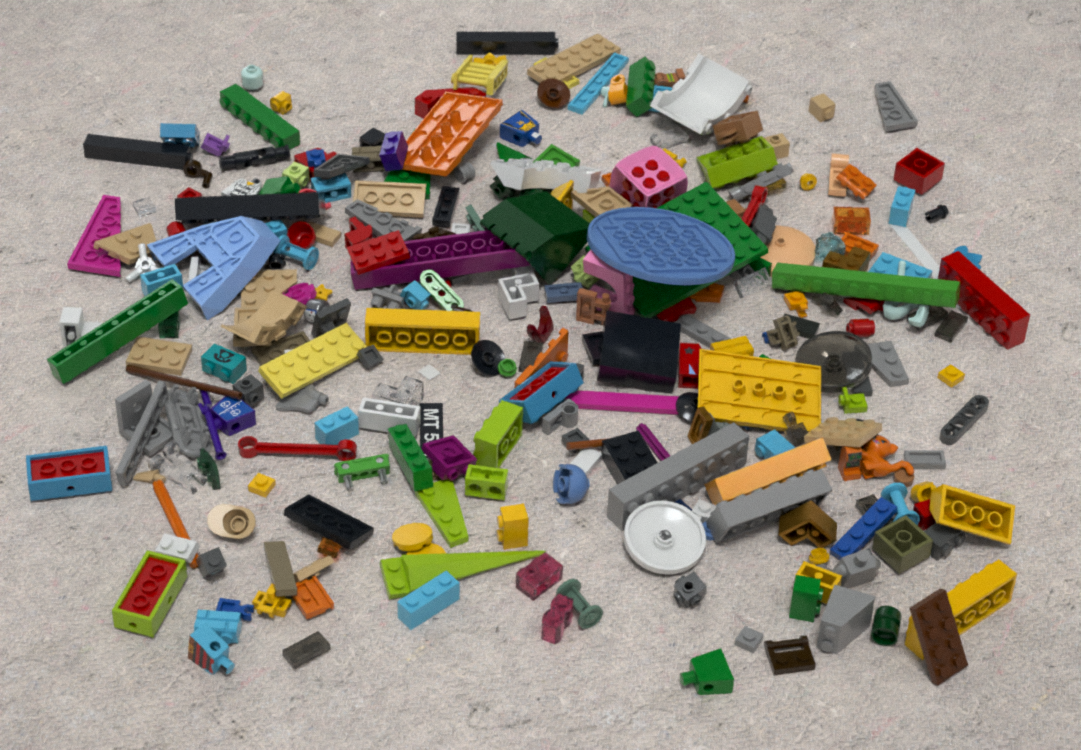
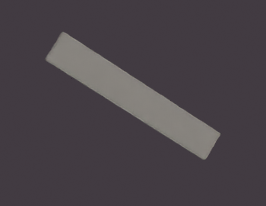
(142, 433)

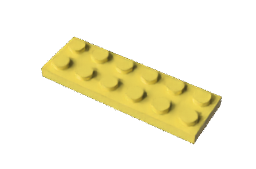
(312, 360)

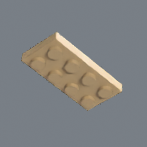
(392, 197)

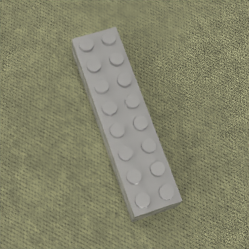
(680, 473)

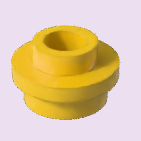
(805, 179)
(819, 556)

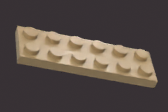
(574, 59)

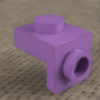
(215, 145)

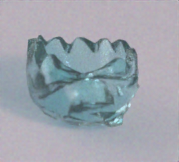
(829, 242)

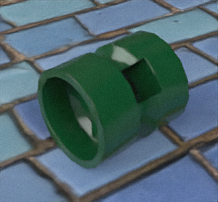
(886, 625)

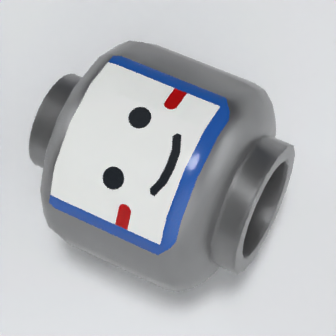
(313, 307)

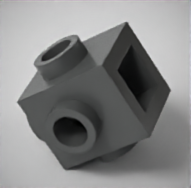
(251, 389)
(689, 590)

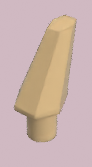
(149, 476)

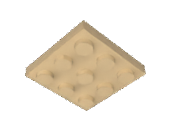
(844, 432)

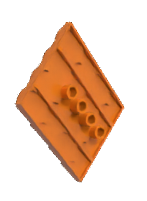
(449, 132)

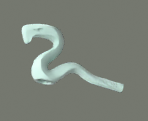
(893, 312)

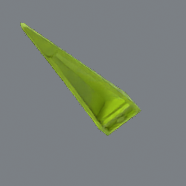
(410, 572)

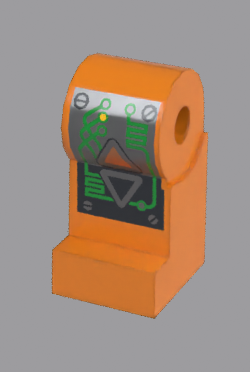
(850, 463)

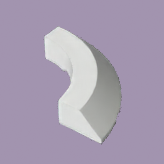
(544, 174)

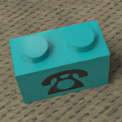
(223, 363)

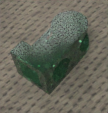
(170, 326)

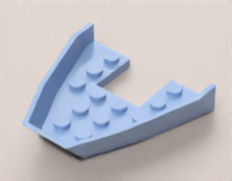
(232, 247)

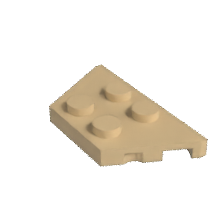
(600, 200)
(125, 244)

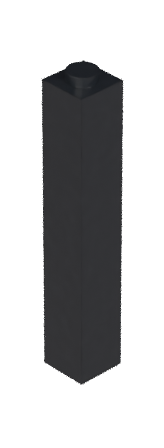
(506, 43)
(136, 151)

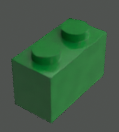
(805, 598)

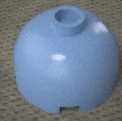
(570, 483)

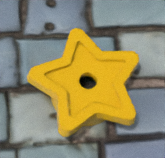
(322, 292)

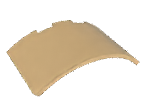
(269, 320)

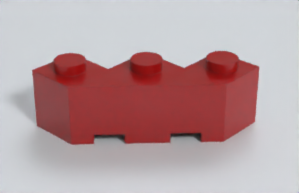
(427, 99)

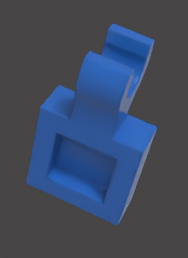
(315, 157)

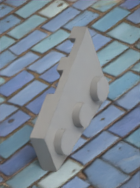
(888, 364)

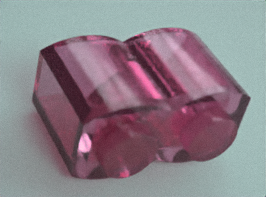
(557, 619)

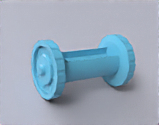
(308, 257)
(895, 494)

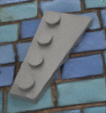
(381, 222)

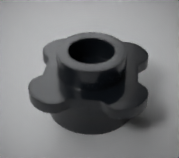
(276, 261)

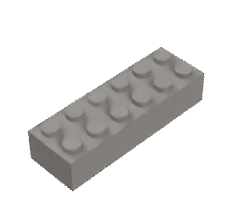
(766, 505)

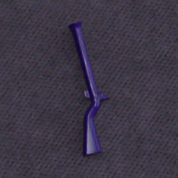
(206, 411)

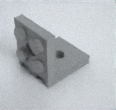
(129, 417)

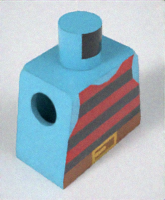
(209, 650)

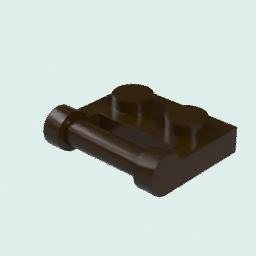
(790, 661)

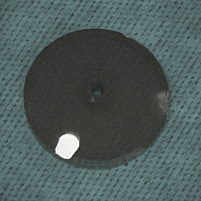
(842, 357)

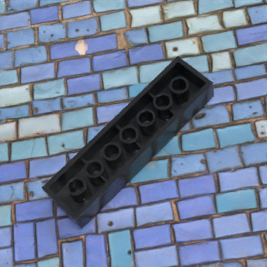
(256, 206)

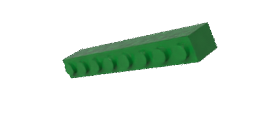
(117, 331)

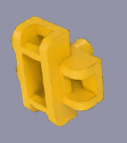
(270, 597)

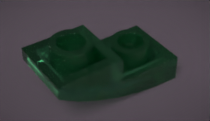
(209, 468)

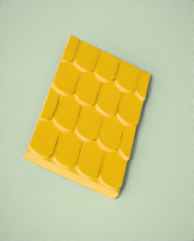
(758, 390)

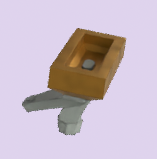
(703, 425)

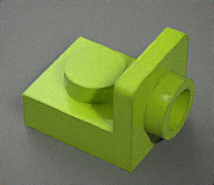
(852, 402)

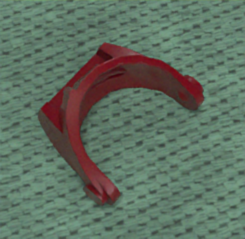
(545, 323)

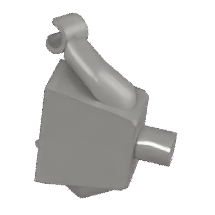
(856, 568)

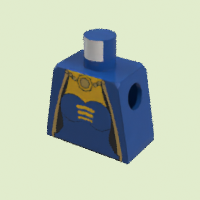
(520, 129)

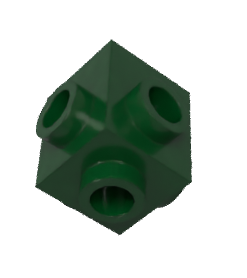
(501, 190)

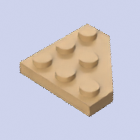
(263, 283)

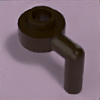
(193, 169)

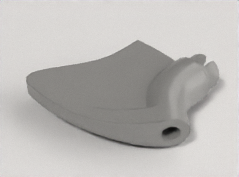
(303, 400)

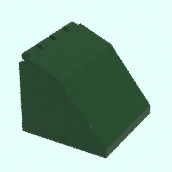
(543, 230)

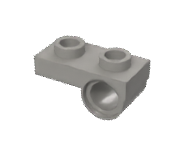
(564, 414)

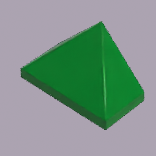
(507, 152)

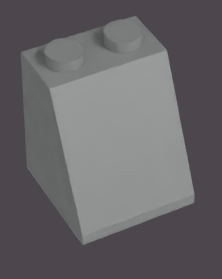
(844, 618)

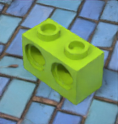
(486, 482)

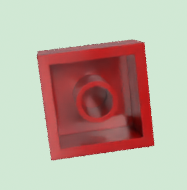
(919, 171)

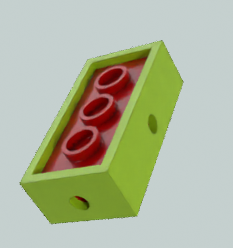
(149, 593)

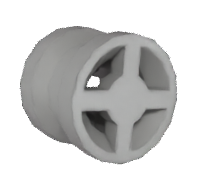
(464, 172)

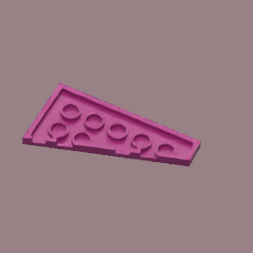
(103, 224)

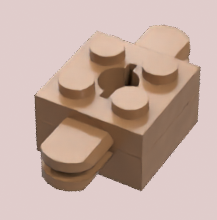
(738, 128)

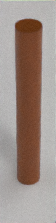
(584, 444)

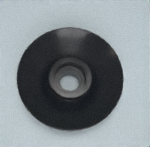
(491, 352)
(687, 405)

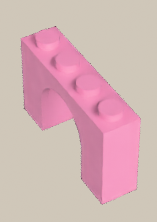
(623, 284)

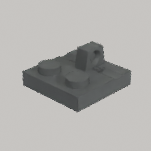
(330, 318)

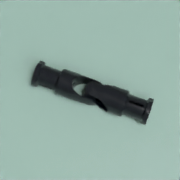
(251, 158)

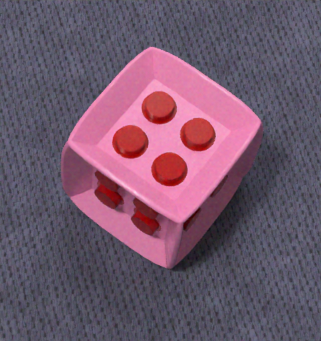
(648, 178)

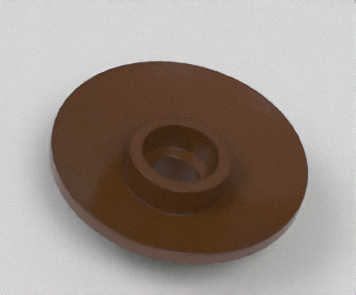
(555, 88)

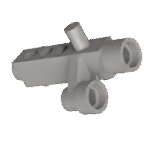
(763, 179)

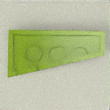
(445, 511)

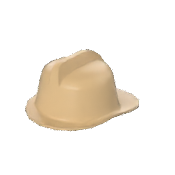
(231, 521)

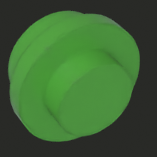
(507, 368)

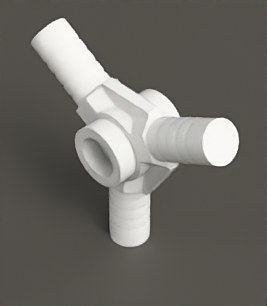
(143, 264)

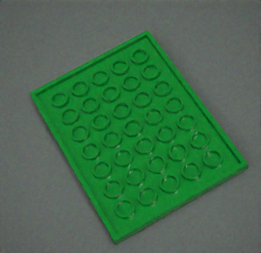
(709, 207)

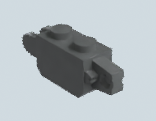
(764, 224)

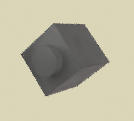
(211, 562)

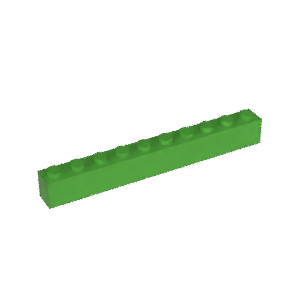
(866, 285)

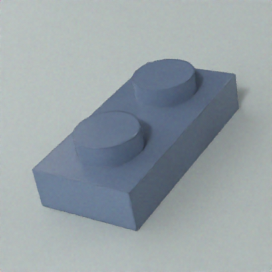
(562, 292)

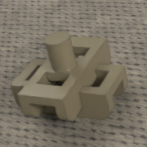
(781, 333)

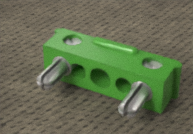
(362, 468)

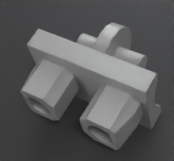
(387, 296)

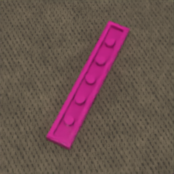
(624, 402)

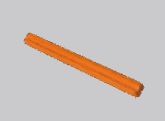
(172, 514)

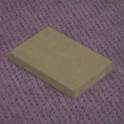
(265, 354)

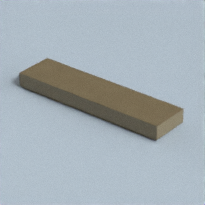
(280, 568)

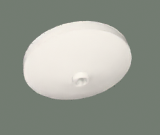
(664, 537)

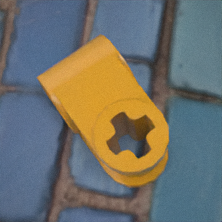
(618, 90)

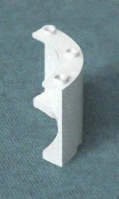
(703, 96)

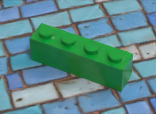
(640, 86)
(410, 457)

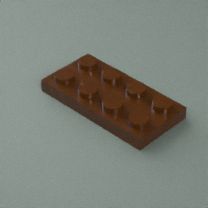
(938, 636)

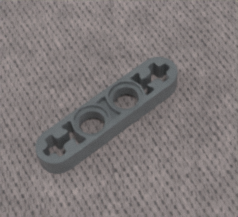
(967, 421)

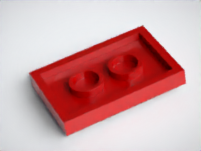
(378, 252)

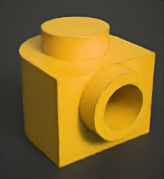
(281, 102)
(922, 491)

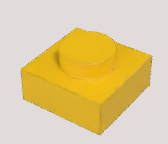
(951, 375)
(261, 485)

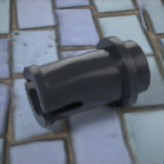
(939, 212)

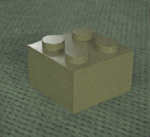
(902, 544)

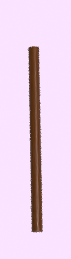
(184, 382)

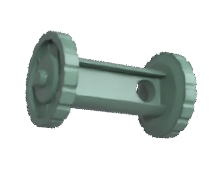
(588, 614)

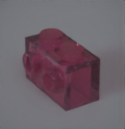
(539, 576)

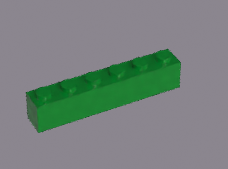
(259, 117)

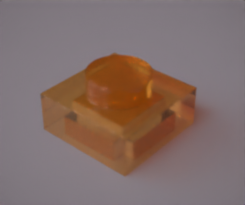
(329, 548)

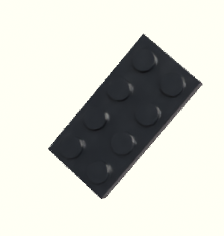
(328, 521)

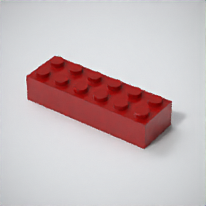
(986, 301)

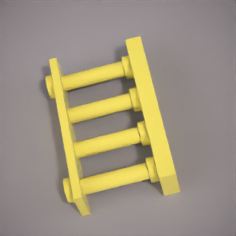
(480, 74)

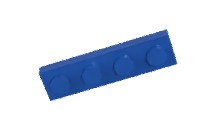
(864, 528)

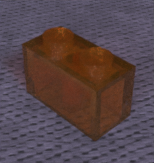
(851, 220)

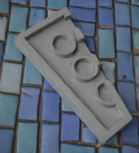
(893, 108)

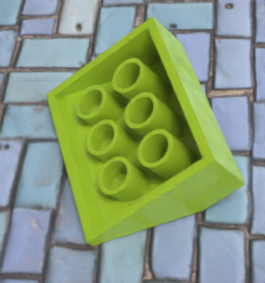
(737, 162)

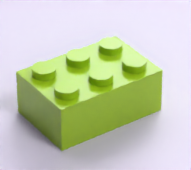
(498, 435)

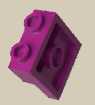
(448, 457)

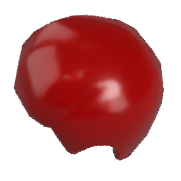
(302, 235)

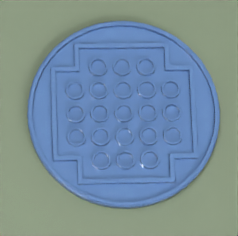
(660, 246)

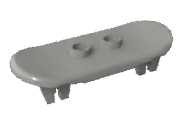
(187, 421)

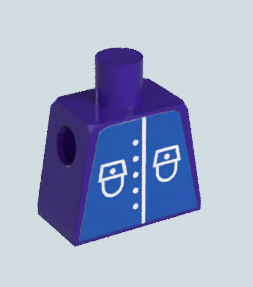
(233, 415)

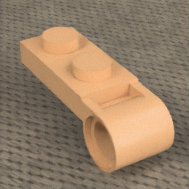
(837, 164)

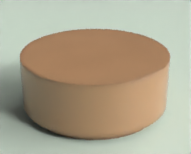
(902, 477)

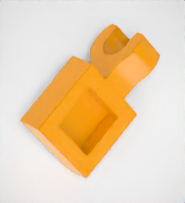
(796, 301)

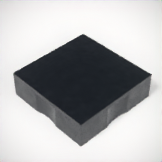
(639, 352)

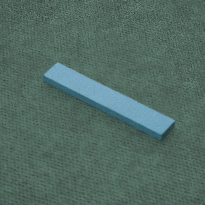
(593, 88)

